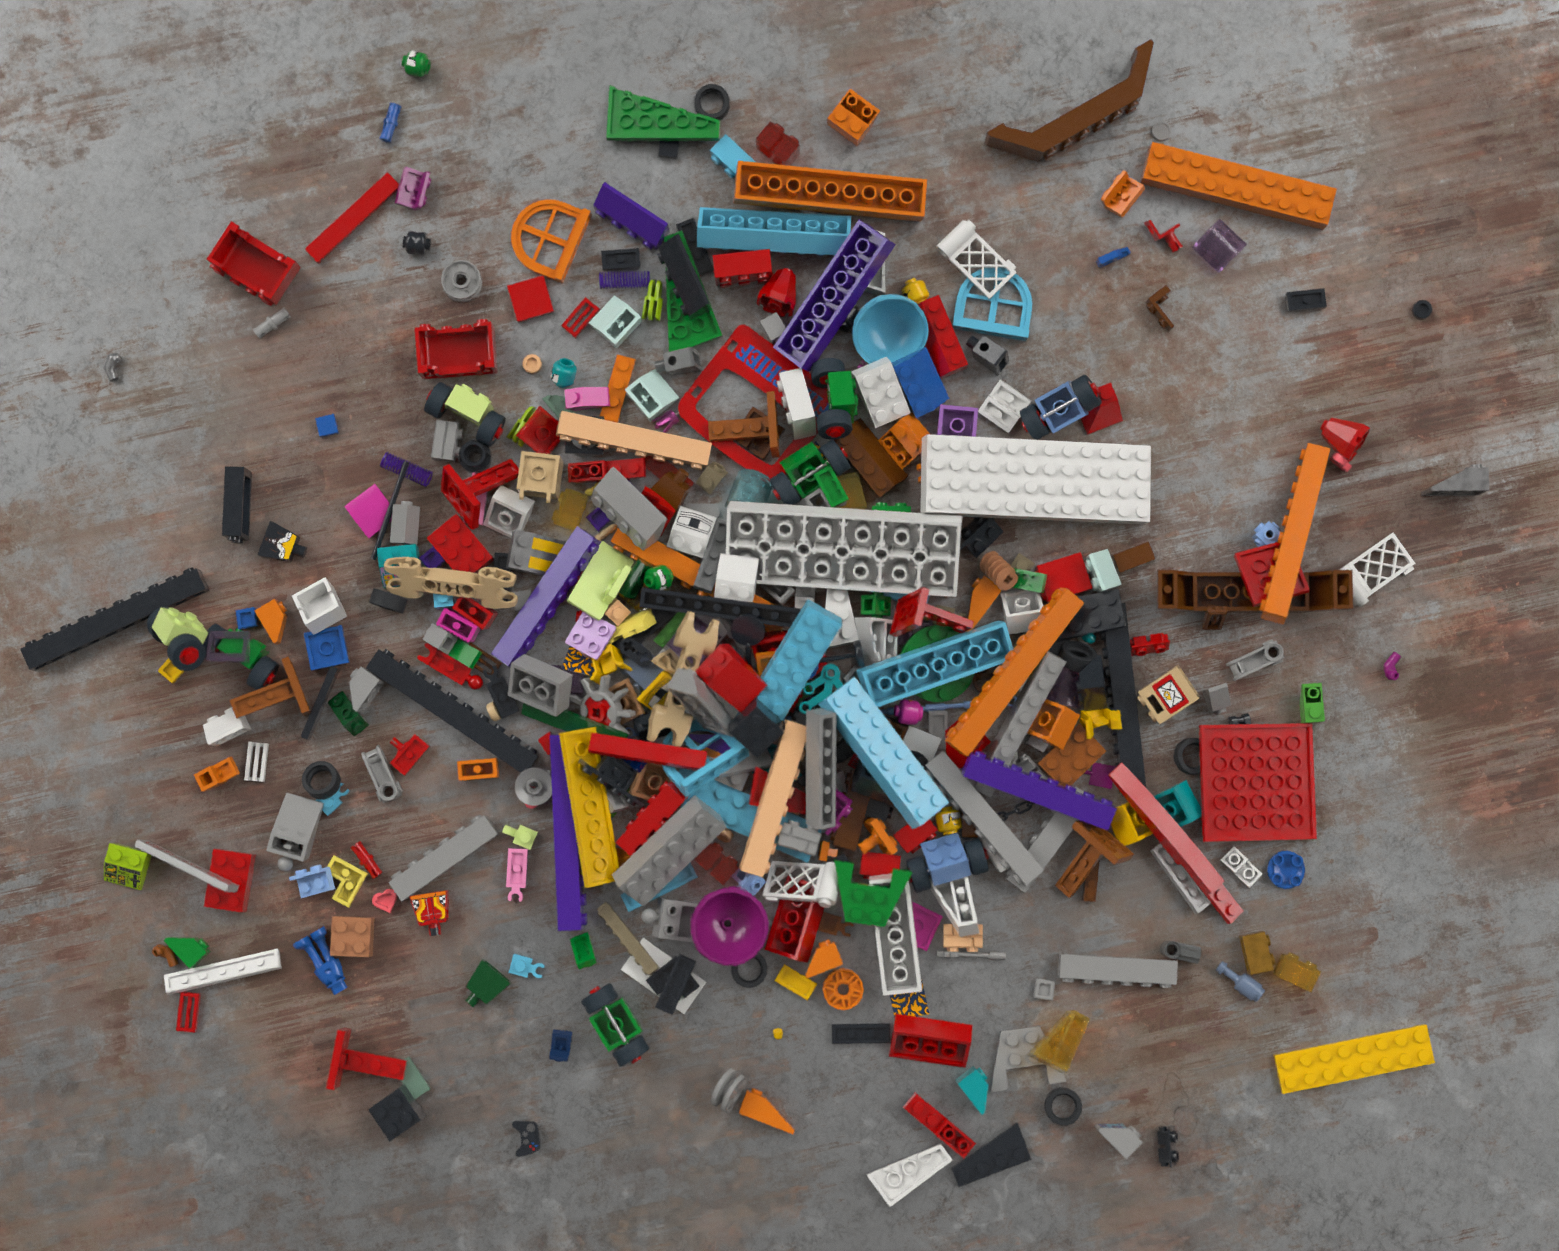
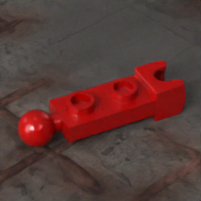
(450, 667)

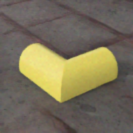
(350, 878)

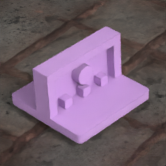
(590, 636)

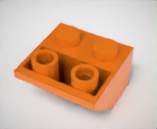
(853, 117)
(904, 440)

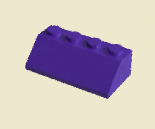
(631, 217)

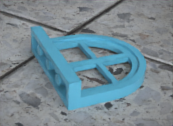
(990, 327)
(712, 768)

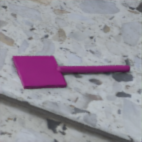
(1099, 775)

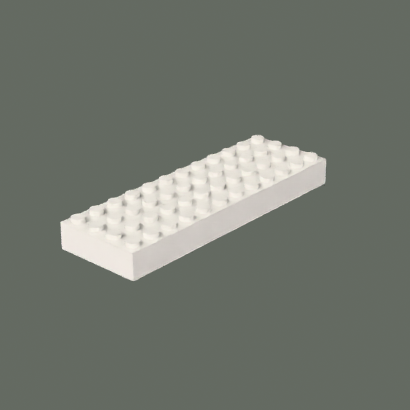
(1035, 479)
(847, 547)

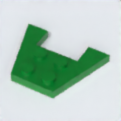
(868, 902)

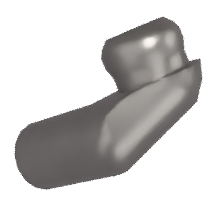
(109, 365)

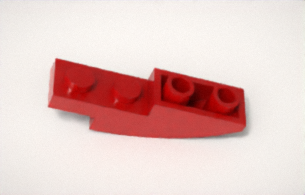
(595, 470)
(939, 1125)

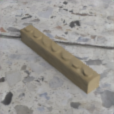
(627, 939)

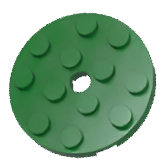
(948, 690)

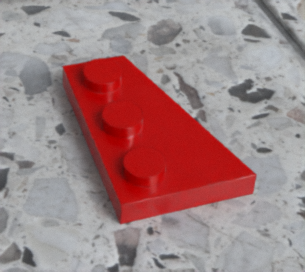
(796, 804)

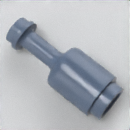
(1243, 984)

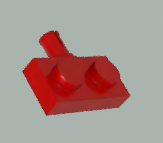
(408, 753)

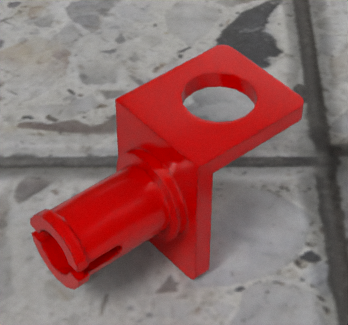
(1168, 235)

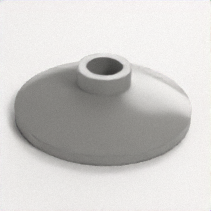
(536, 795)

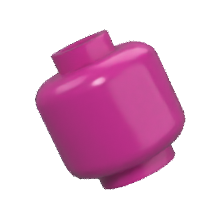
(908, 712)

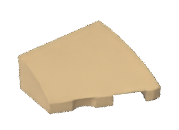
(668, 661)

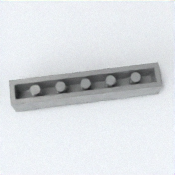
(820, 768)
(1047, 842)
(443, 858)
(1117, 969)

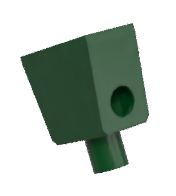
(486, 984)

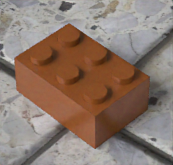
(1074, 759)

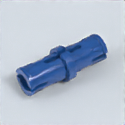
(390, 122)

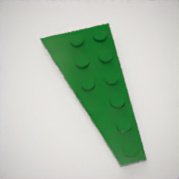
(648, 119)
(682, 330)

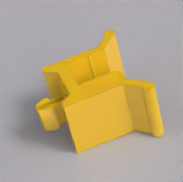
(607, 663)
(1096, 718)

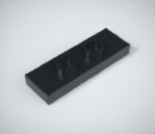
(675, 984)

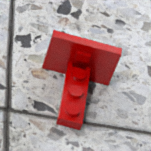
(463, 492)
(913, 609)
(360, 1062)

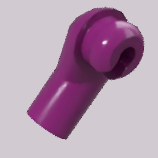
(1389, 666)

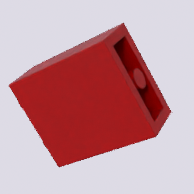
(1065, 573)

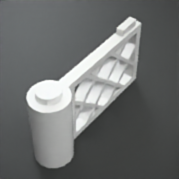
(958, 241)
(1360, 588)
(825, 888)

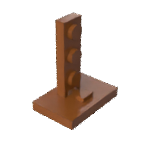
(750, 428)
(272, 695)
(1098, 844)

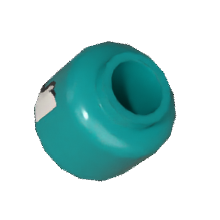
(563, 372)

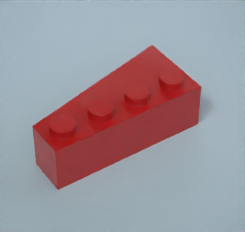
(652, 818)

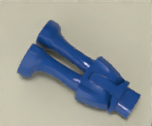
(329, 972)

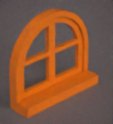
(570, 246)

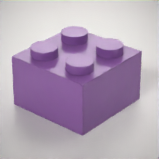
(957, 421)

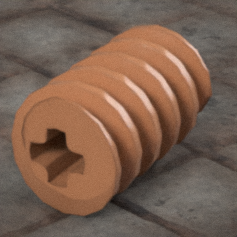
(998, 570)

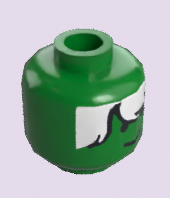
(416, 64)
(658, 577)

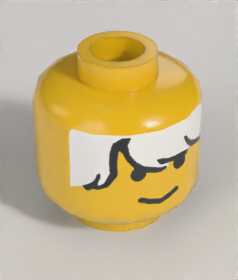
(948, 820)

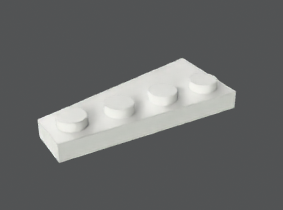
(906, 1174)

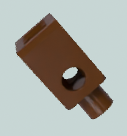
(673, 488)

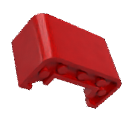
(252, 264)
(456, 350)

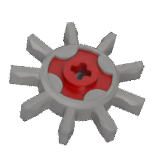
(602, 704)

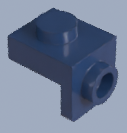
(560, 1045)

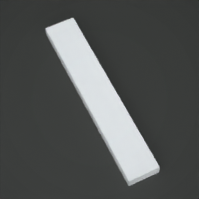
(222, 971)

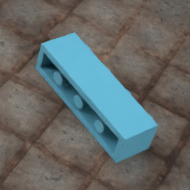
(728, 154)

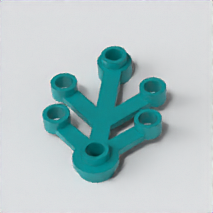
(829, 682)

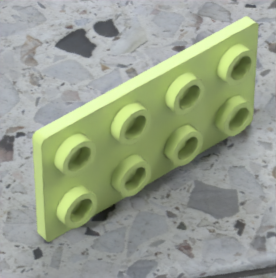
(601, 581)

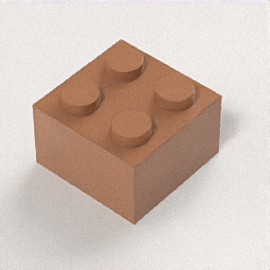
(352, 936)

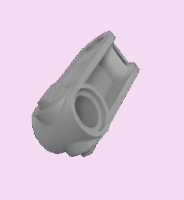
(1256, 660)
(381, 774)

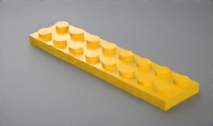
(589, 810)
(1354, 1058)

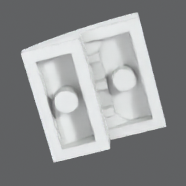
(1004, 406)

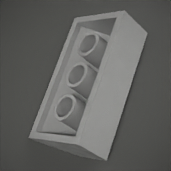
(628, 509)
(700, 701)

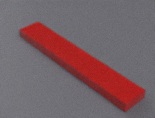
(352, 218)
(647, 751)

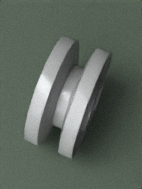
(457, 270)
(728, 1090)

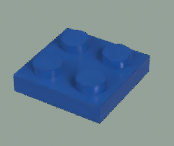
(326, 648)

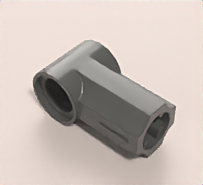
(1182, 951)

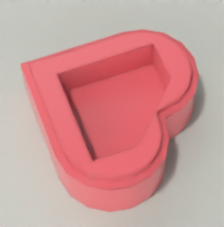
(1340, 462)
(385, 900)

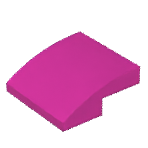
(369, 510)

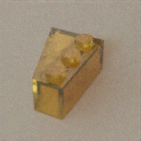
(1061, 1041)

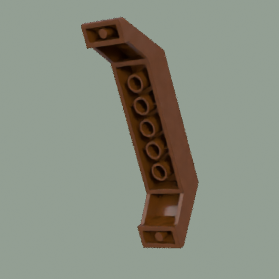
(1081, 120)
(1197, 590)

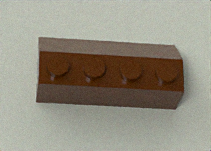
(871, 460)

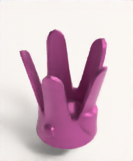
(668, 417)

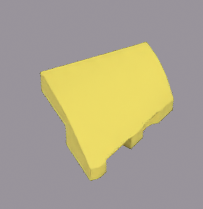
(633, 624)

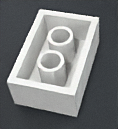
(880, 392)

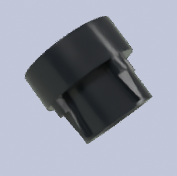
(465, 456)

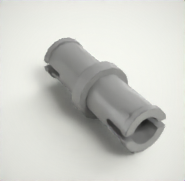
(272, 323)

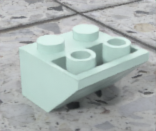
(616, 321)
(651, 394)
(1102, 571)

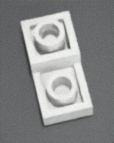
(1241, 867)

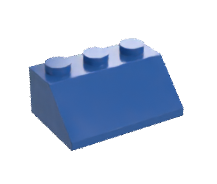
(920, 382)

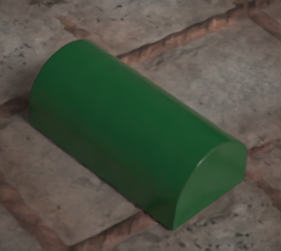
(635, 579)

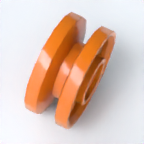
(854, 992)

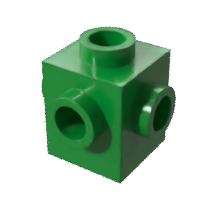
(876, 605)

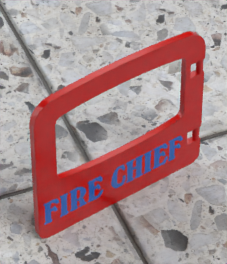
(759, 365)

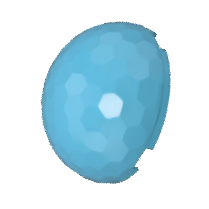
(889, 328)

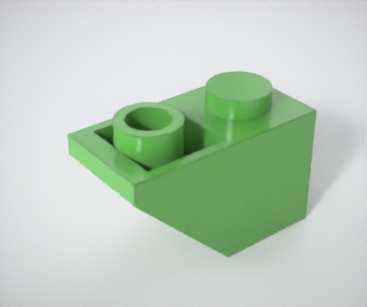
(1311, 703)

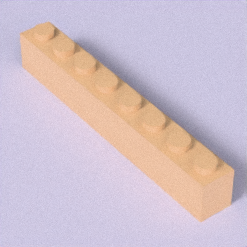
(633, 439)
(774, 799)

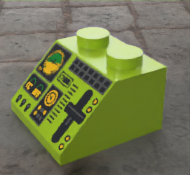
(126, 865)

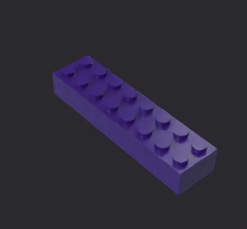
(834, 295)

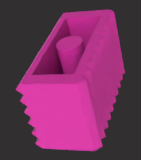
(458, 625)

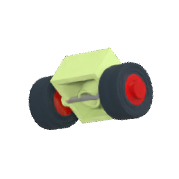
(469, 406)
(181, 634)

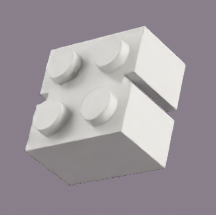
(319, 606)

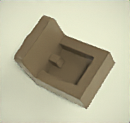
(711, 477)

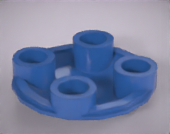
(1286, 869)

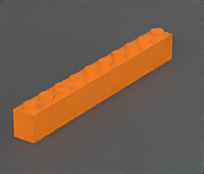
(1295, 533)
(681, 566)
(1014, 671)

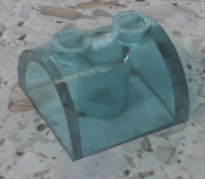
(750, 487)

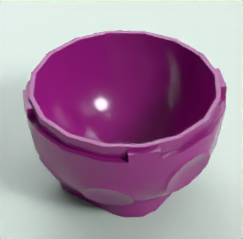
(732, 943)

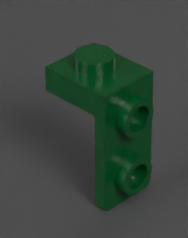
(346, 714)

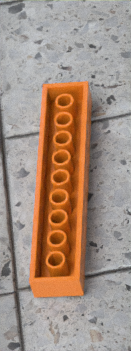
(1238, 186)
(830, 191)

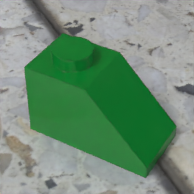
(188, 949)

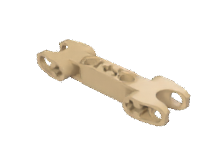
(485, 585)
(694, 646)

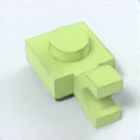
(523, 836)

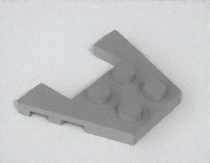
(1013, 1052)

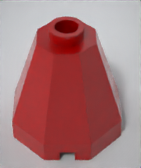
(779, 293)
(1344, 436)

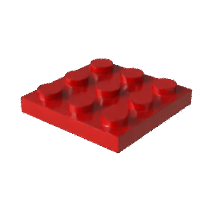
(1254, 570)

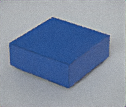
(327, 425)
(246, 618)

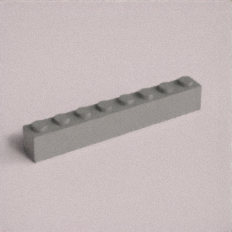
(1023, 713)
(984, 819)

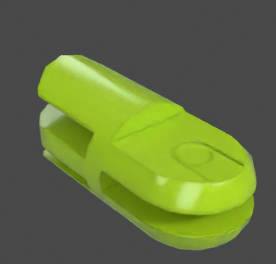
(652, 301)
(519, 424)

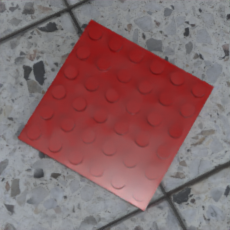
(1257, 782)

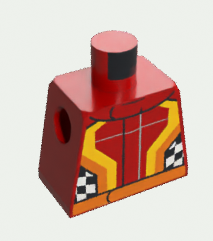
(431, 910)

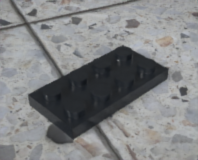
(1098, 614)

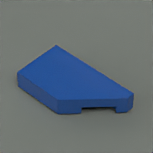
(1112, 257)

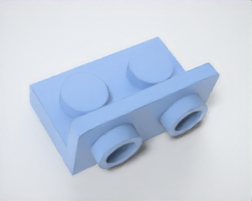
(315, 881)

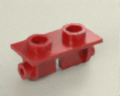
(1158, 643)

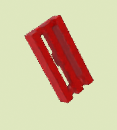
(570, 330)
(190, 995)

